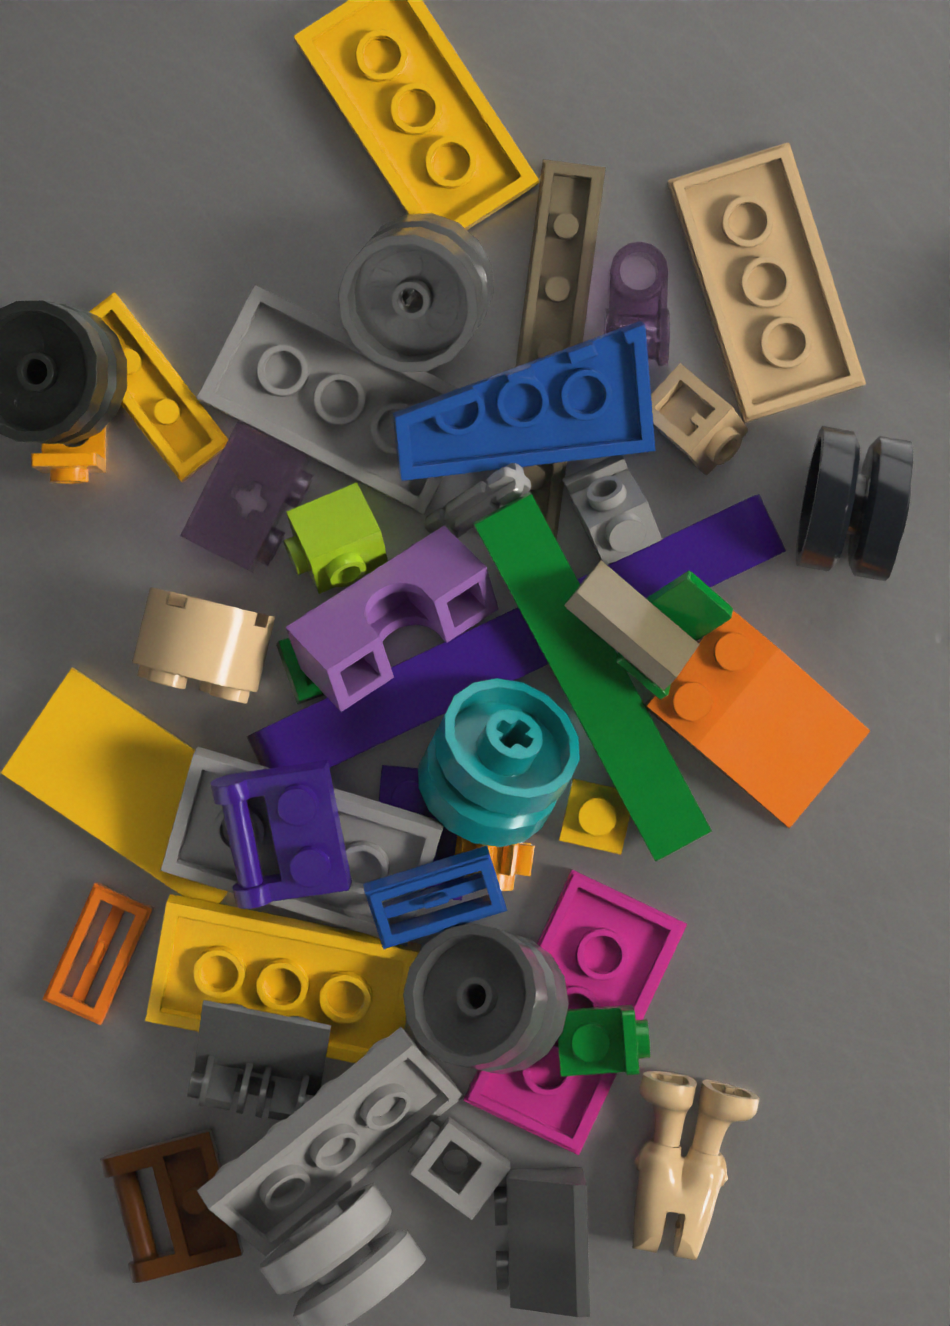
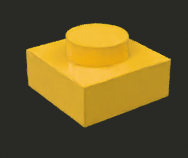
(594, 817)

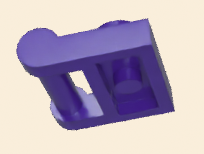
(303, 831)

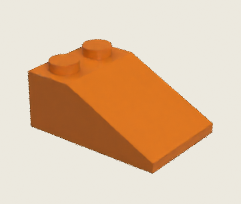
(759, 719)

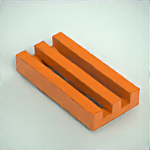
(121, 903)

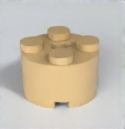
(202, 642)

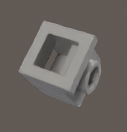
(612, 509)
(463, 1189)

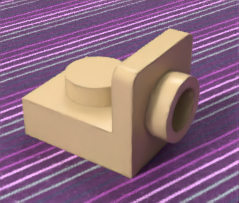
(696, 420)

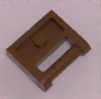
(196, 1232)

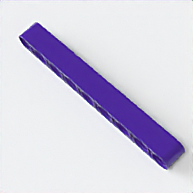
(505, 645)

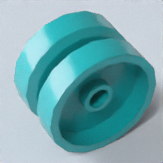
(498, 762)

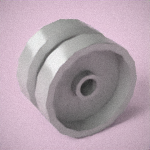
(336, 1253)

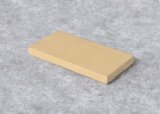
(766, 283)

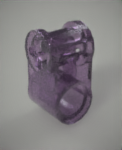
(646, 305)

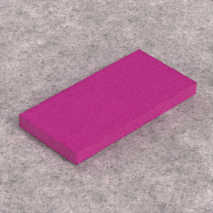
(610, 956)

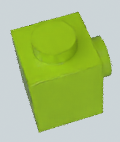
(335, 539)

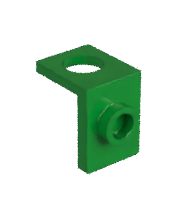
(692, 608)

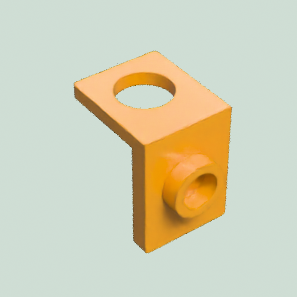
(72, 464)

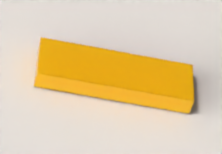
(160, 398)

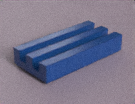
(429, 875)

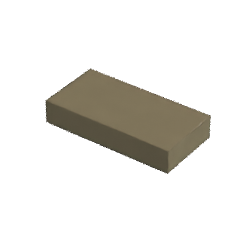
(632, 625)

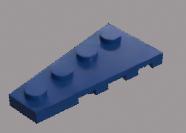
(547, 411)

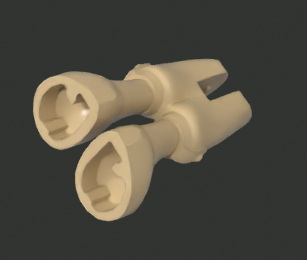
(687, 1182)

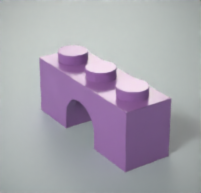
(427, 585)

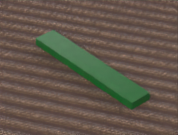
(592, 679)

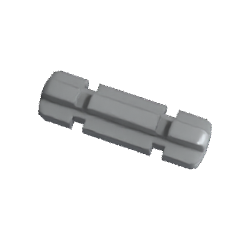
(480, 500)

